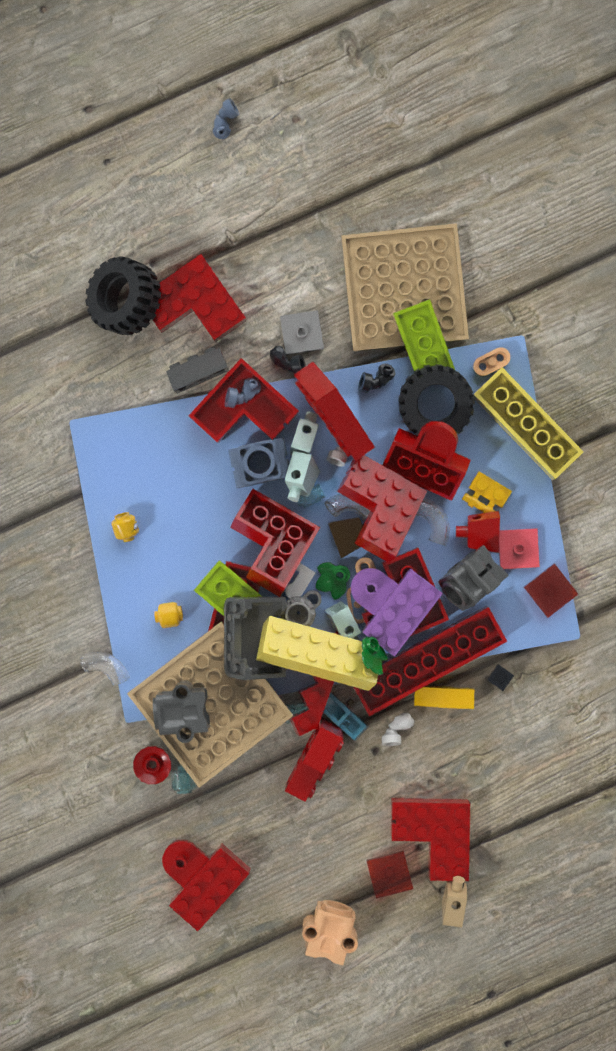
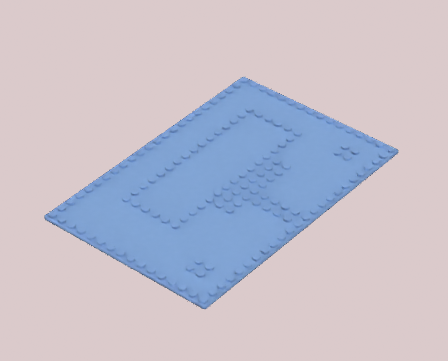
(187, 497)

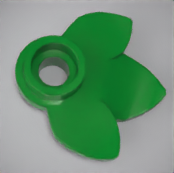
(330, 581)
(373, 655)

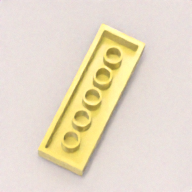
(527, 424)
(314, 653)

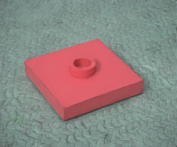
(519, 548)

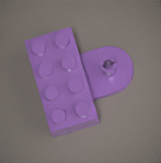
(395, 606)

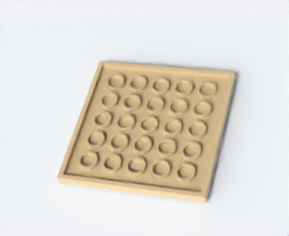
(398, 271)
(237, 708)

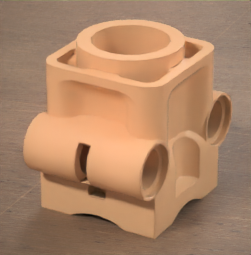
(332, 926)

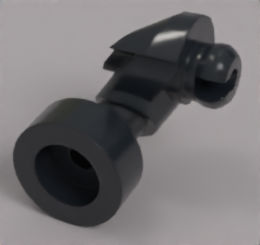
(279, 358)
(383, 376)

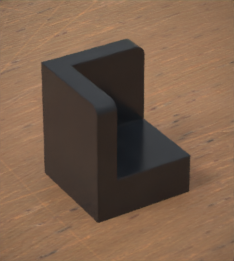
(500, 677)

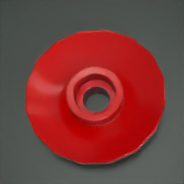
(149, 774)

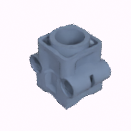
(241, 456)

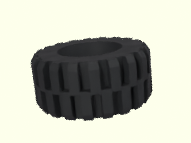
(104, 293)
(430, 376)

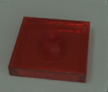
(550, 590)
(389, 874)

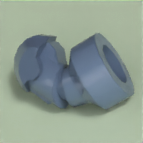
(221, 126)
(249, 390)

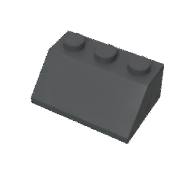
(197, 370)

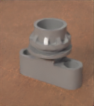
(304, 606)

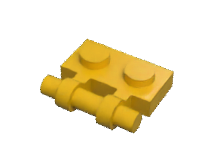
(488, 489)

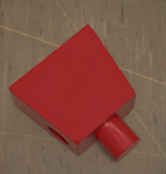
(481, 530)

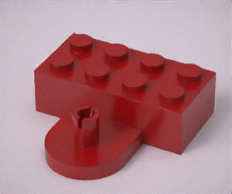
(429, 458)
(203, 879)

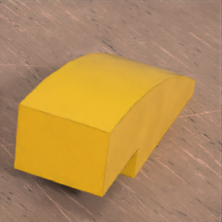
(444, 697)

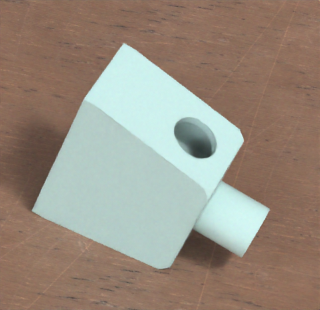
(304, 442)
(301, 475)
(340, 618)

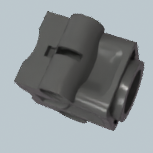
(472, 579)
(178, 711)

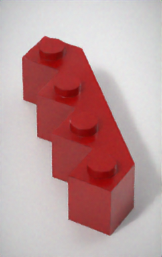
(315, 700)

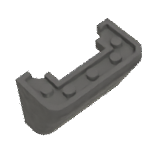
(242, 636)

